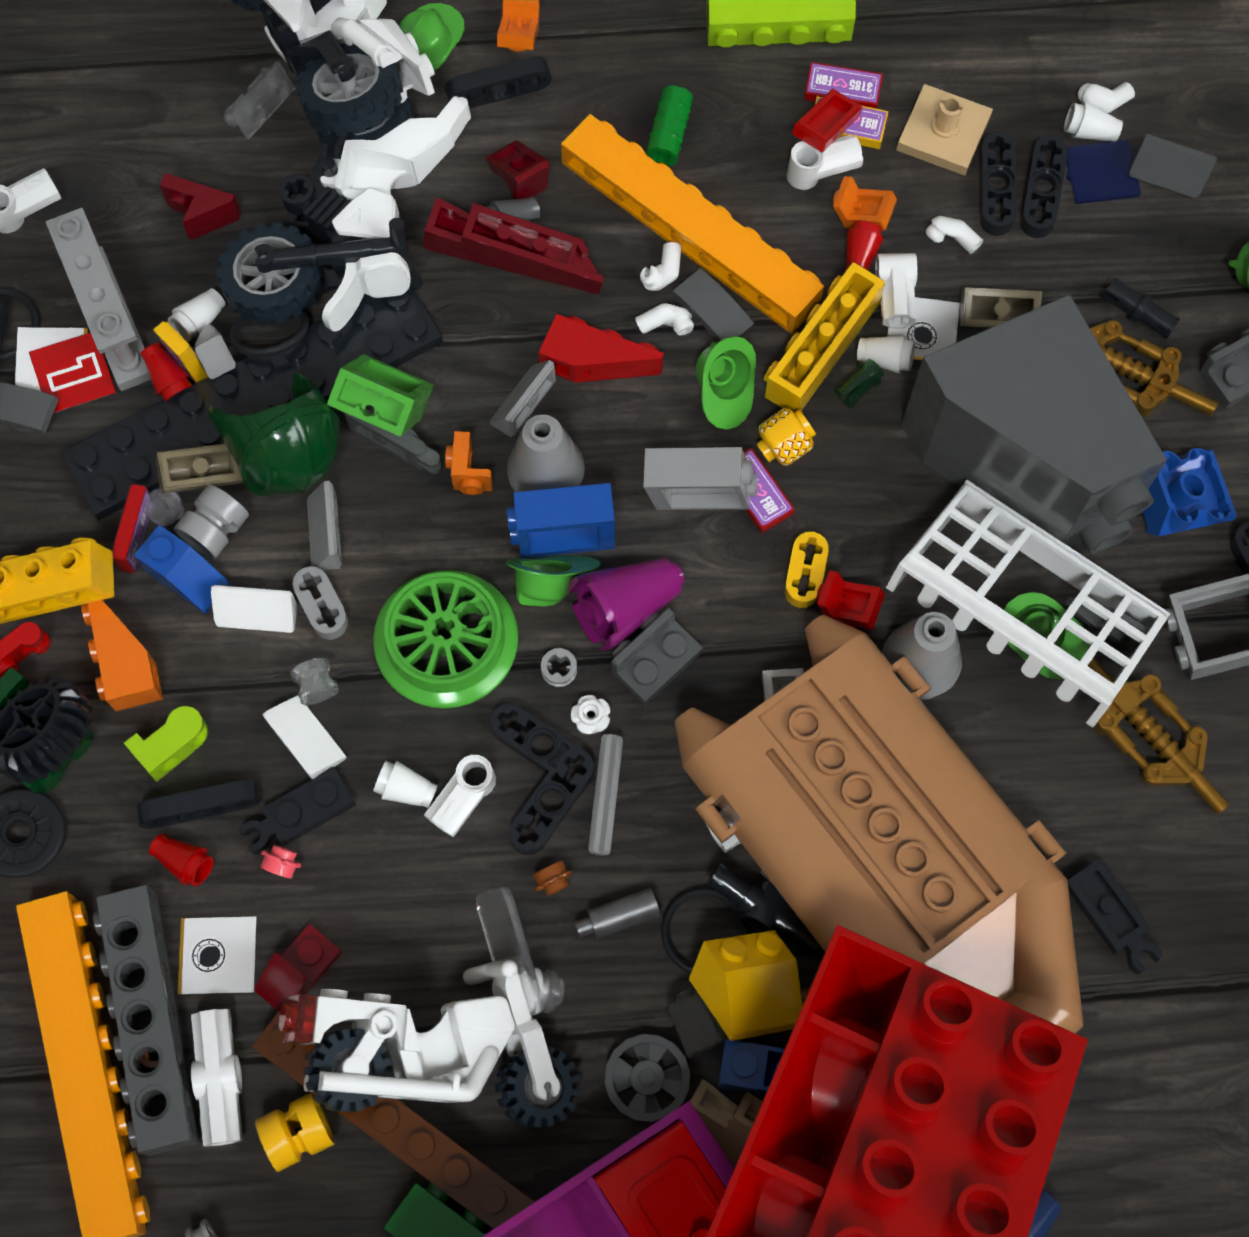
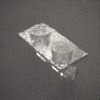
(261, 101)

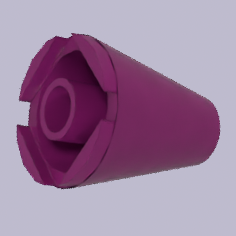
(623, 597)

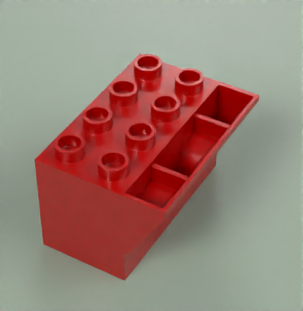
(902, 1109)

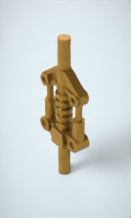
(1159, 383)
(1183, 765)

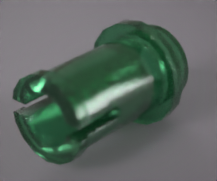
(860, 382)

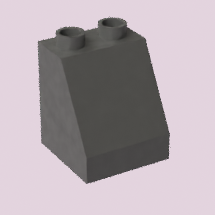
(1038, 426)

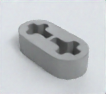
(328, 598)

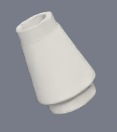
(1091, 123)
(196, 313)
(889, 353)
(404, 785)

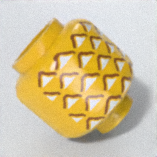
(786, 436)

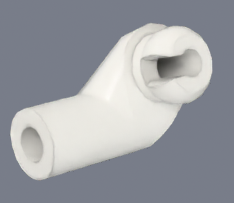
(1104, 98)

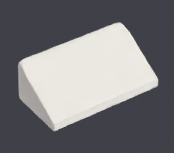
(254, 608)
(304, 737)

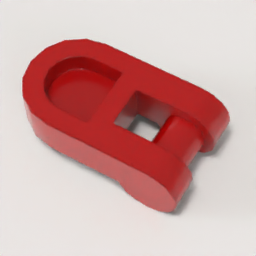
(20, 643)

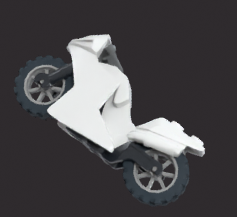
(347, 54)

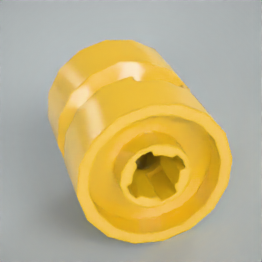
(280, 1139)

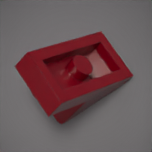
(521, 168)
(204, 206)
(297, 967)

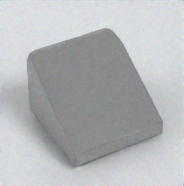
(213, 352)

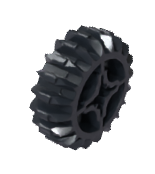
(42, 728)

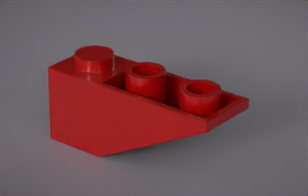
(595, 355)

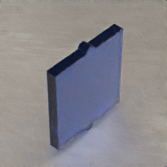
(1101, 172)

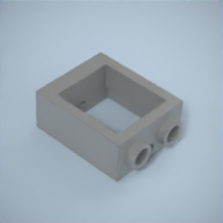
(699, 478)
(1195, 598)

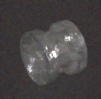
(314, 681)

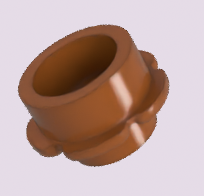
(552, 878)

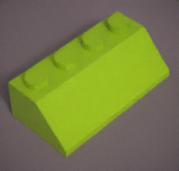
(778, 21)

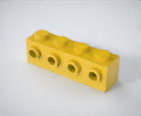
(824, 338)
(55, 579)

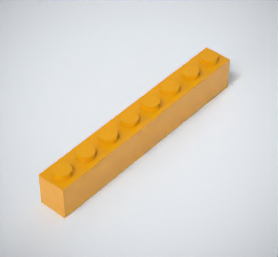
(685, 217)
(81, 1068)

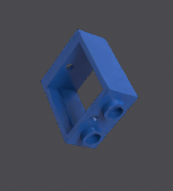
(562, 520)

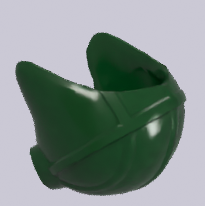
(284, 445)

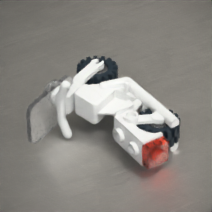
(459, 1051)

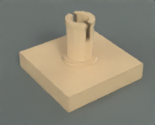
(944, 129)

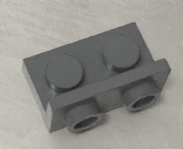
(1228, 370)
(654, 656)

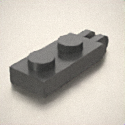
(406, 447)

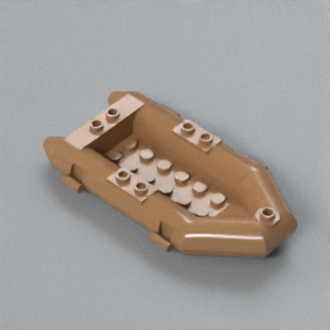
(888, 826)

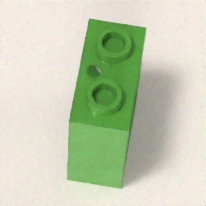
(394, 394)

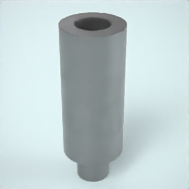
(619, 914)

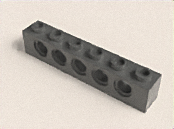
(177, 1123)

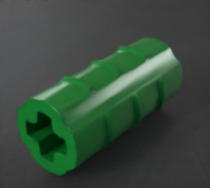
(669, 125)

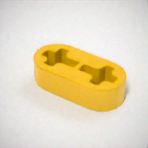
(798, 568)

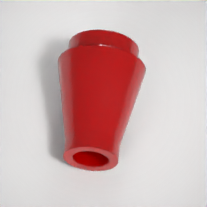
(863, 244)
(164, 371)
(183, 860)

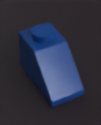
(179, 568)

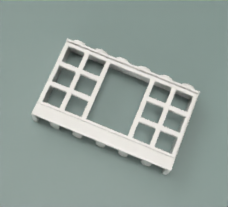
(1055, 557)

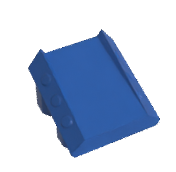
(1188, 494)

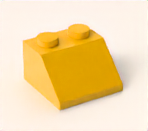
(749, 984)

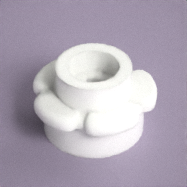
(591, 725)

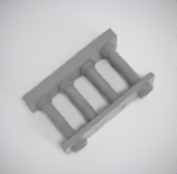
(99, 297)

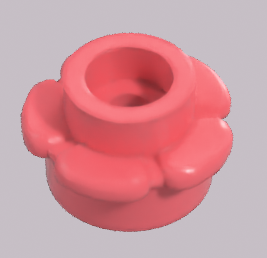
(280, 861)

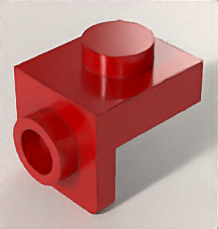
(850, 602)

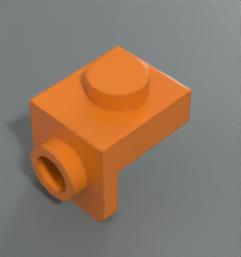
(519, 25)
(863, 204)
(459, 460)

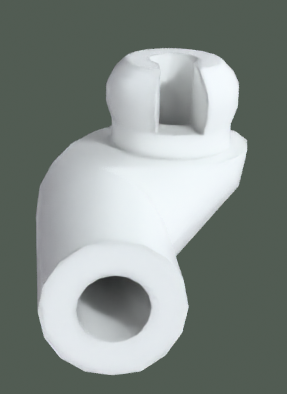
(954, 228)
(664, 273)
(666, 314)

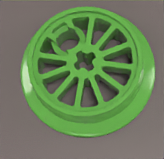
(456, 688)

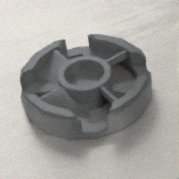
(647, 1078)

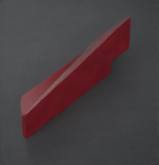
(511, 245)

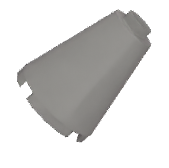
(544, 457)
(931, 648)

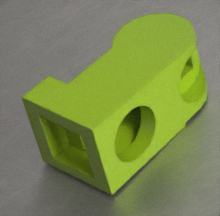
(171, 743)

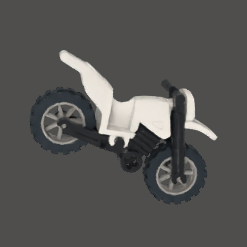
(350, 216)

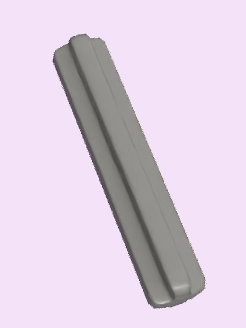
(605, 795)

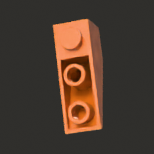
(126, 667)

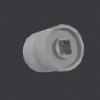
(211, 521)

